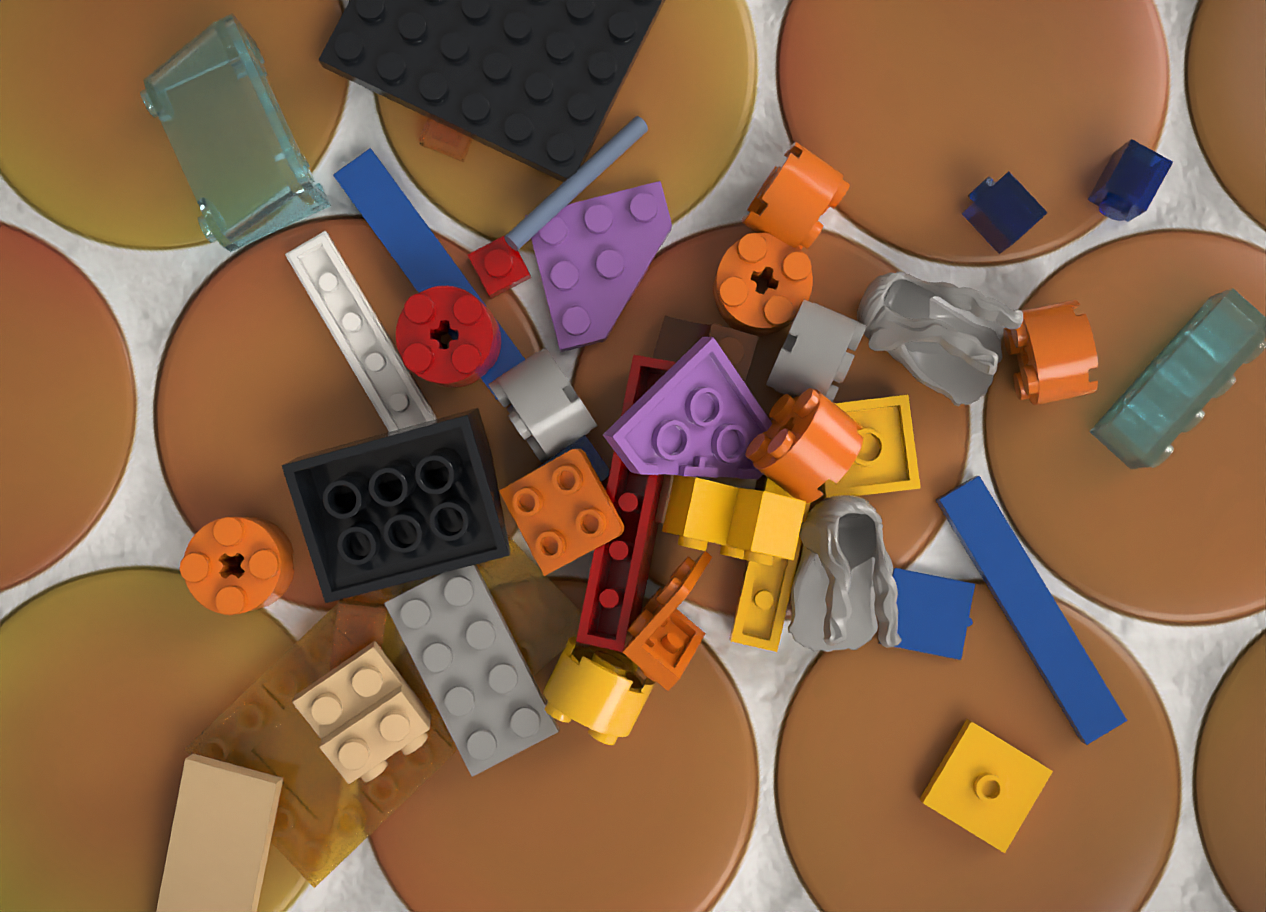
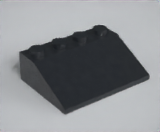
(399, 505)

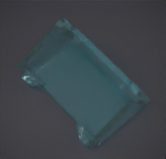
(232, 137)

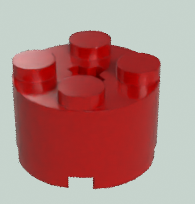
(430, 316)

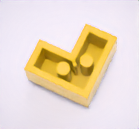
(744, 521)

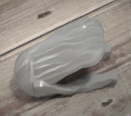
(933, 340)
(843, 579)

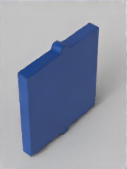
(932, 613)

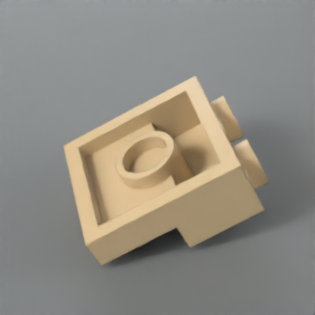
(364, 714)

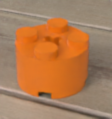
(796, 198)
(788, 283)
(1053, 353)
(806, 444)
(212, 564)

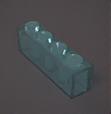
(1183, 380)

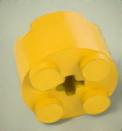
(597, 691)

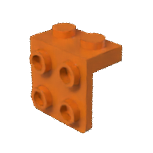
(562, 510)
(661, 634)

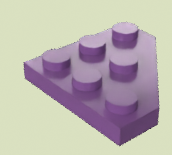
(596, 259)
(692, 420)

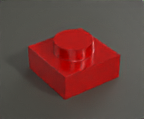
(499, 267)

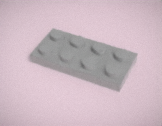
(472, 667)

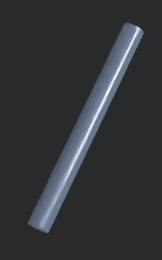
(576, 183)

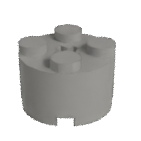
(816, 351)
(543, 405)

